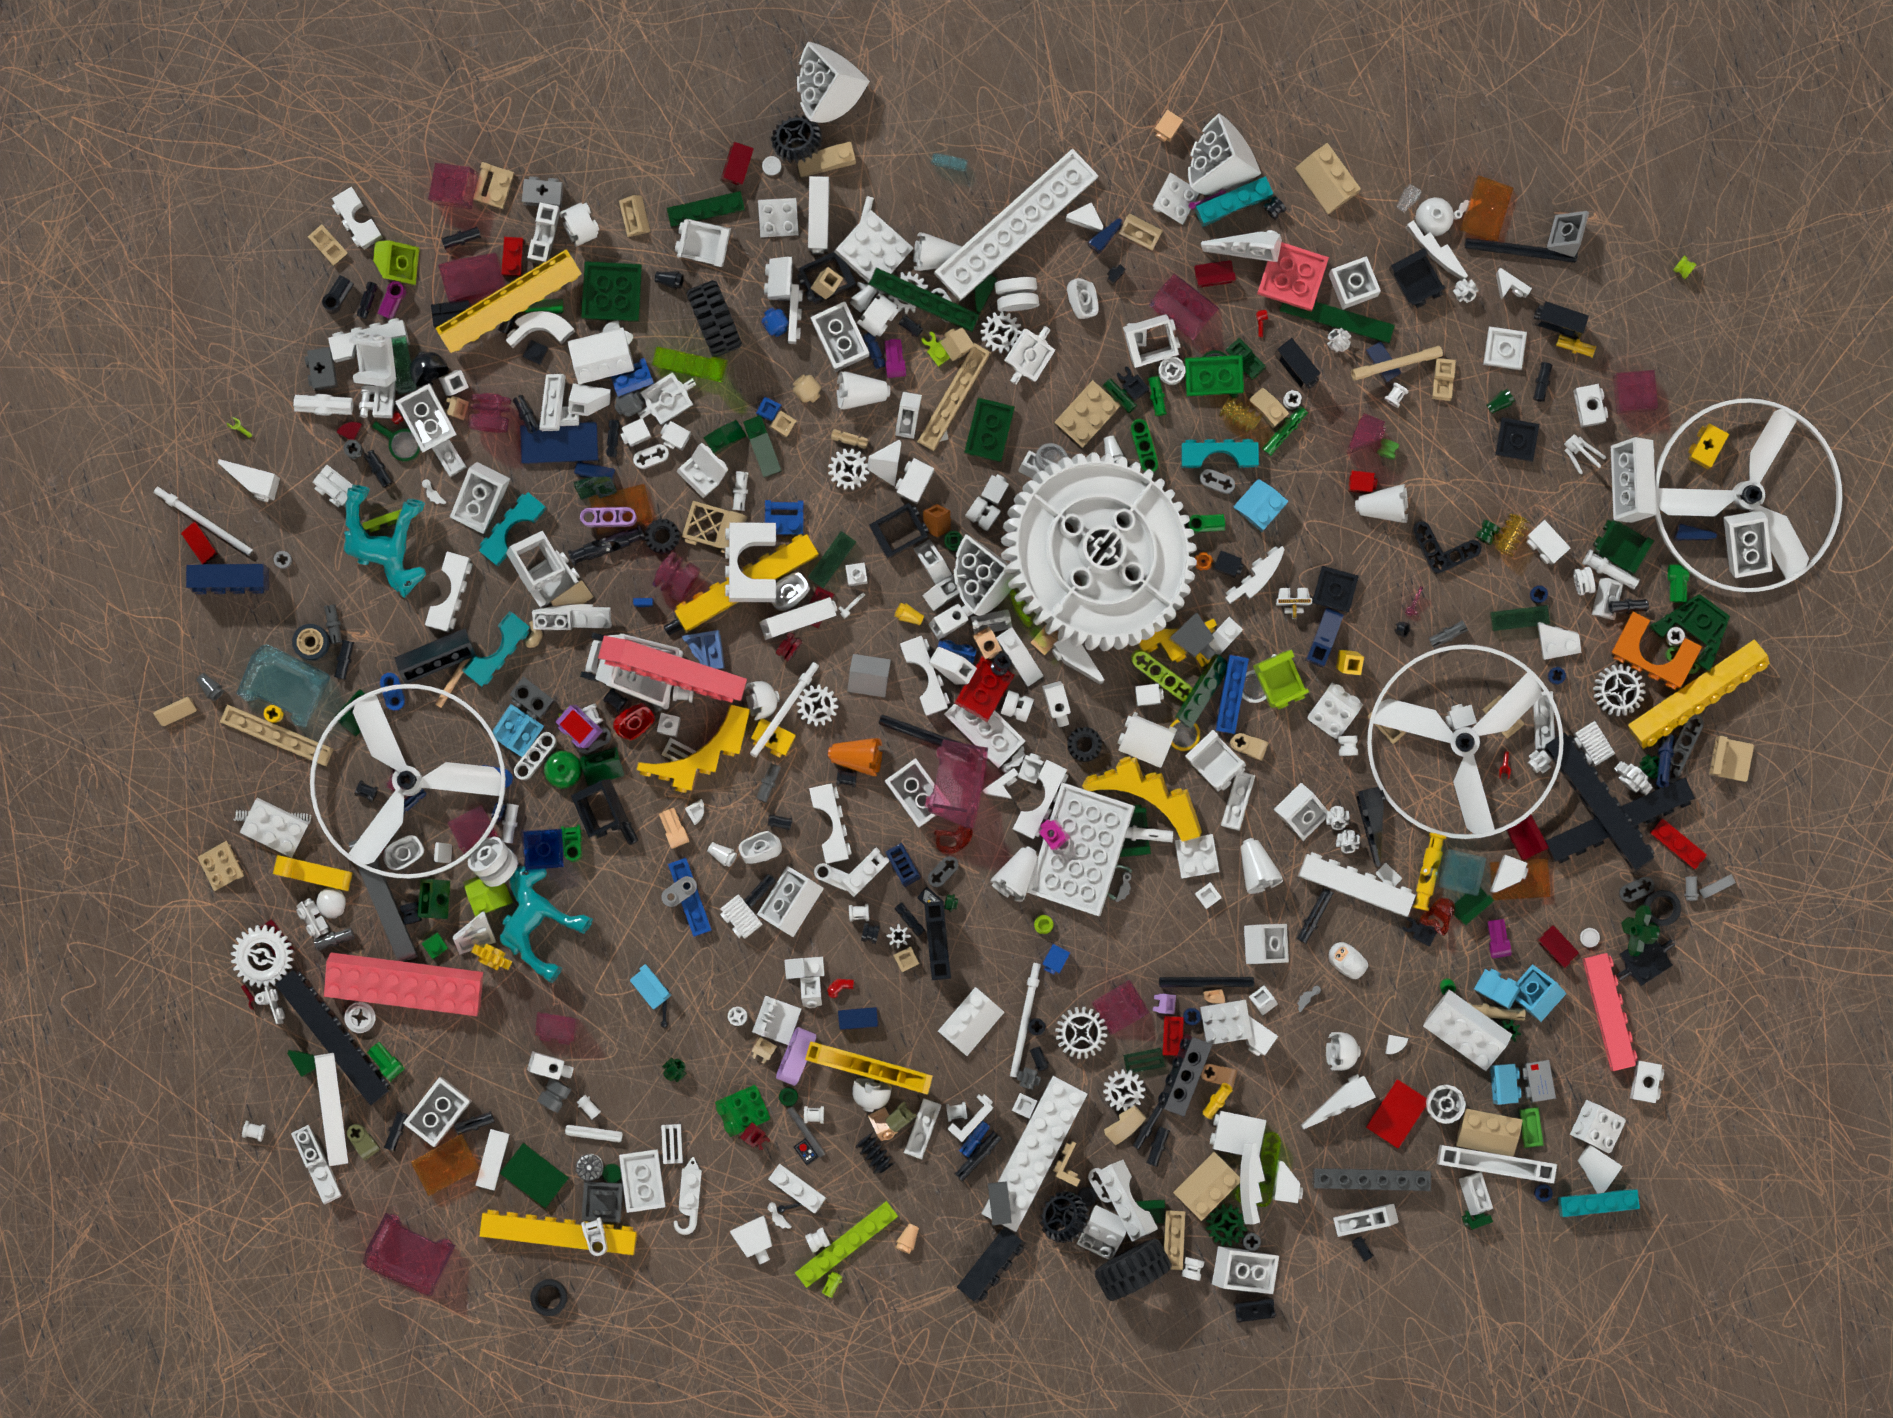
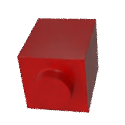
(1362, 482)

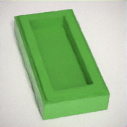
(1531, 1127)

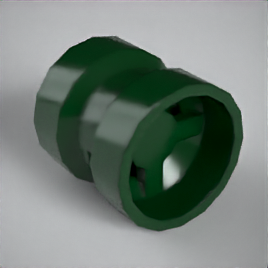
(1487, 532)
(953, 541)

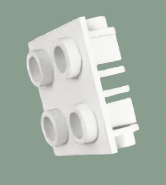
(1175, 198)
(778, 217)
(271, 996)
(776, 1020)

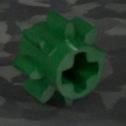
(1649, 766)
(1513, 1028)
(674, 1069)

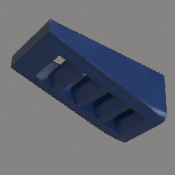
(1101, 240)
(1686, 532)
(910, 879)

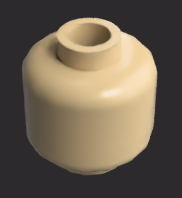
(807, 388)

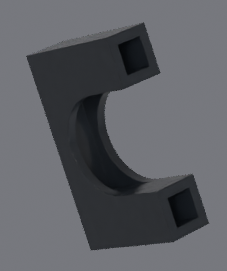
(937, 940)

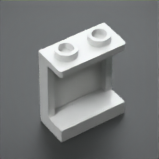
(703, 242)
(374, 359)
(552, 590)
(1146, 740)
(1215, 761)
(1235, 1131)
(962, 1134)

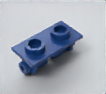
(963, 650)

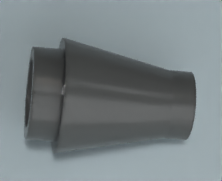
(210, 687)

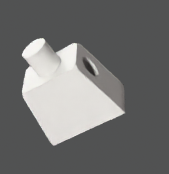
(946, 624)
(1056, 694)
(540, 1065)
(754, 1238)

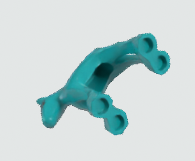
(382, 549)
(529, 915)

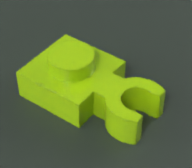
(936, 351)

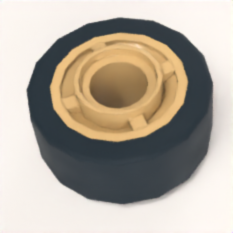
(301, 636)

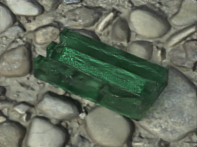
(1159, 1057)

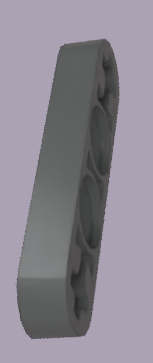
(1685, 750)

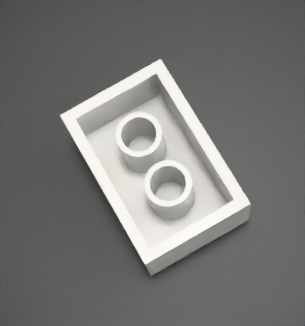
(840, 336)
(1748, 544)
(911, 788)
(437, 1111)

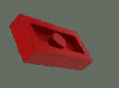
(512, 256)
(1172, 1035)

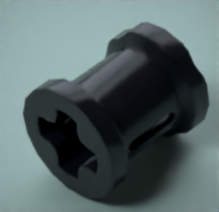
(1006, 662)
(615, 699)
(846, 778)
(366, 791)
(1032, 1022)

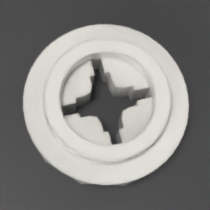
(355, 1009)

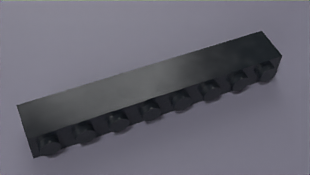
(1601, 804)
(1639, 810)
(332, 1036)

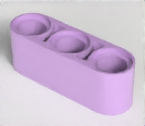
(616, 522)
(794, 1057)

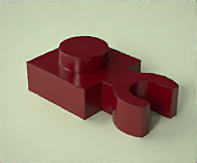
(754, 1136)

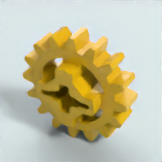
(491, 956)

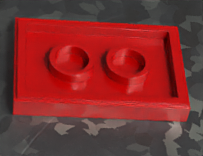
(983, 690)
(1397, 1113)

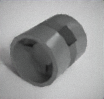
(554, 1094)

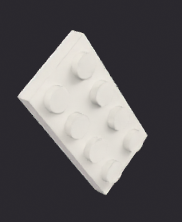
(994, 734)

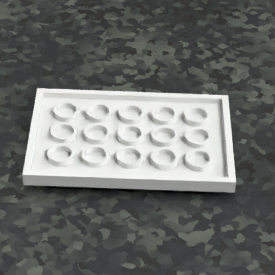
(1085, 864)

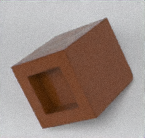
(937, 520)

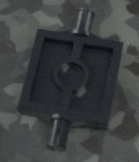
(1647, 964)

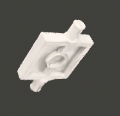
(1029, 355)
(666, 398)

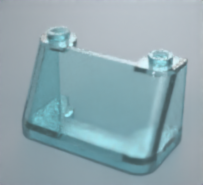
(284, 683)

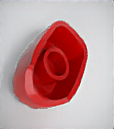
(633, 721)

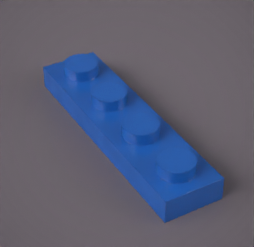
(1232, 694)
(692, 905)

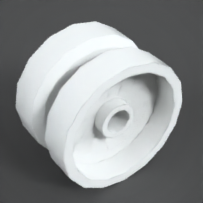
(1017, 294)
(493, 862)

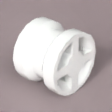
(735, 1014)

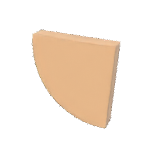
(1214, 996)

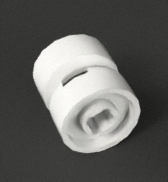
(976, 511)
(1011, 701)

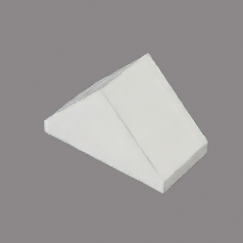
(1086, 217)

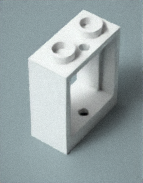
(1160, 354)
(527, 544)

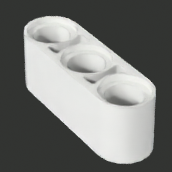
(544, 752)

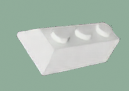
(601, 355)
(790, 901)
(971, 1021)

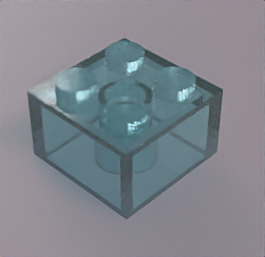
(1462, 872)

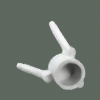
(1575, 445)

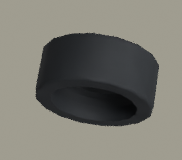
(1676, 907)
(563, 1297)

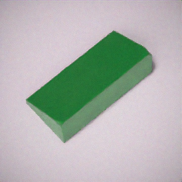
(547, 305)

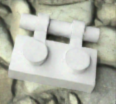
(383, 400)

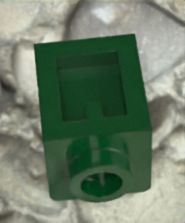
(1480, 1220)

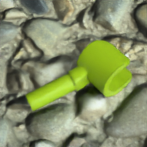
(240, 428)

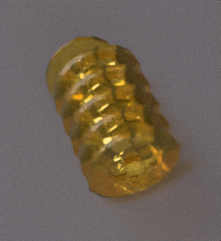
(1240, 415)
(1510, 534)

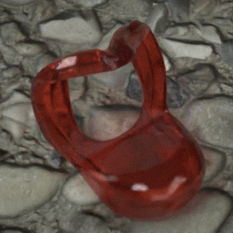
(962, 835)
(1444, 910)

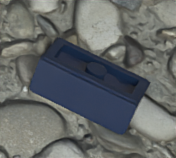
(1379, 354)
(590, 470)
(858, 1018)

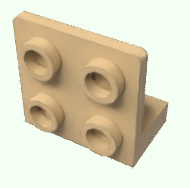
(1731, 759)
(1068, 1176)

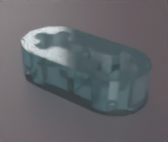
(949, 162)

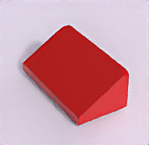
(199, 543)

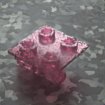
(470, 828)

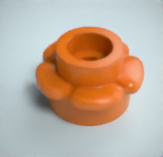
(1208, 560)

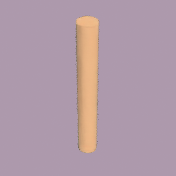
(452, 682)

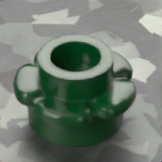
(950, 902)

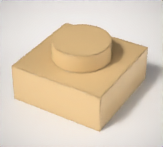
(782, 424)
(906, 959)

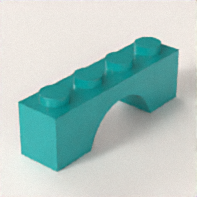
(1234, 200)
(1244, 453)
(526, 510)
(481, 668)
(1598, 1203)

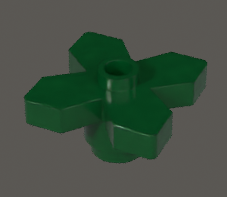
(1641, 930)

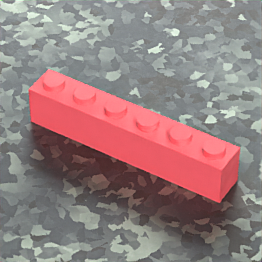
(1609, 1012)

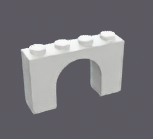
(740, 586)

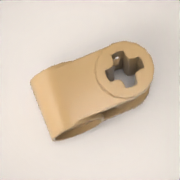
(1252, 746)

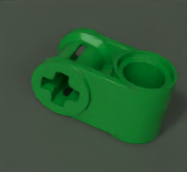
(572, 841)

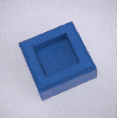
(768, 409)
(643, 602)

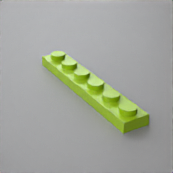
(846, 1244)

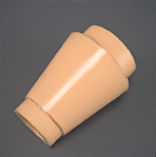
(907, 1239)

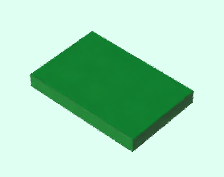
(1214, 375)

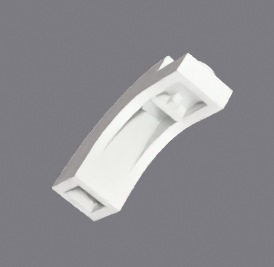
(540, 321)

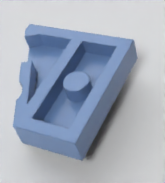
(707, 648)

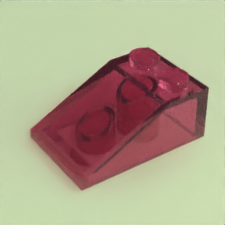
(471, 277)

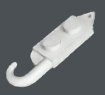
(689, 1196)

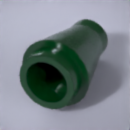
(1500, 401)

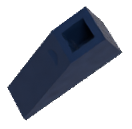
(1324, 637)

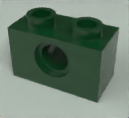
(434, 899)

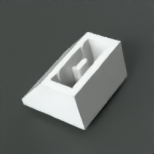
(1103, 1233)

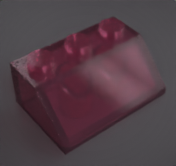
(1184, 305)

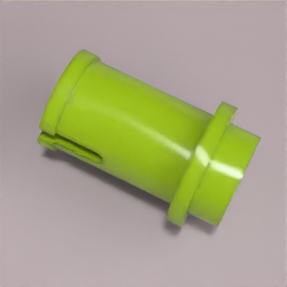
(832, 1284)

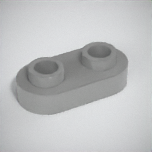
(679, 891)

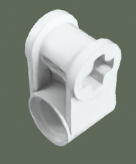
(595, 1235)

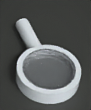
(1252, 688)

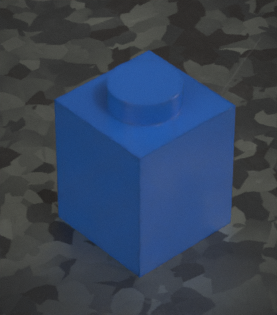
(1055, 959)

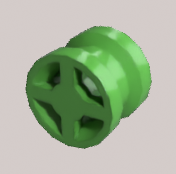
(1387, 448)

